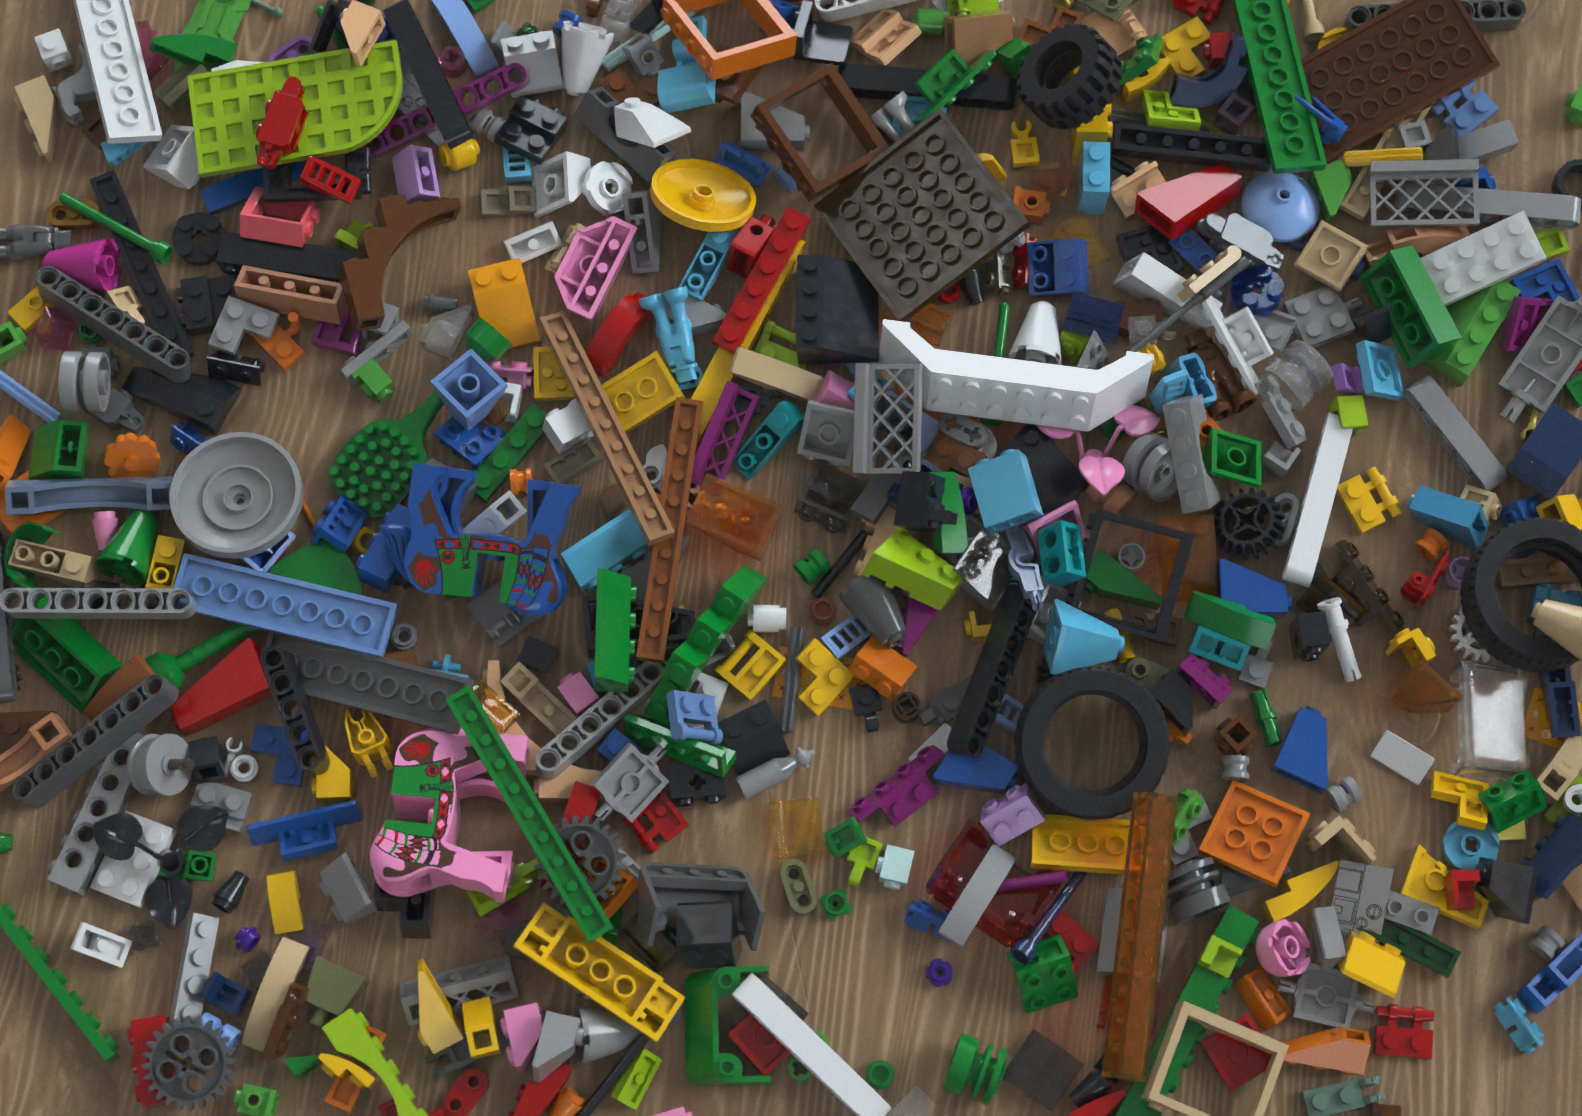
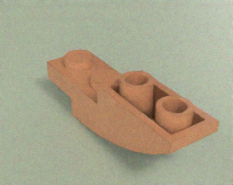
(1422, 238)

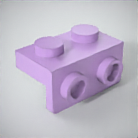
(1011, 814)

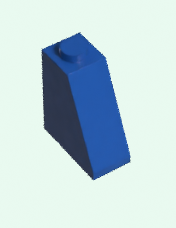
(1252, 590)
(1304, 751)
(986, 773)

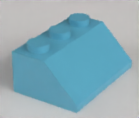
(605, 548)

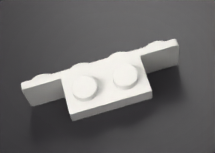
(1241, 338)

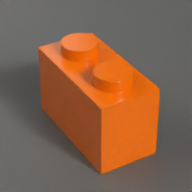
(882, 668)

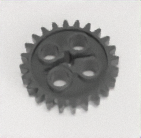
(600, 845)
(178, 1087)

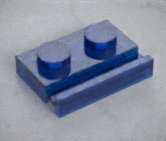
(1093, 314)

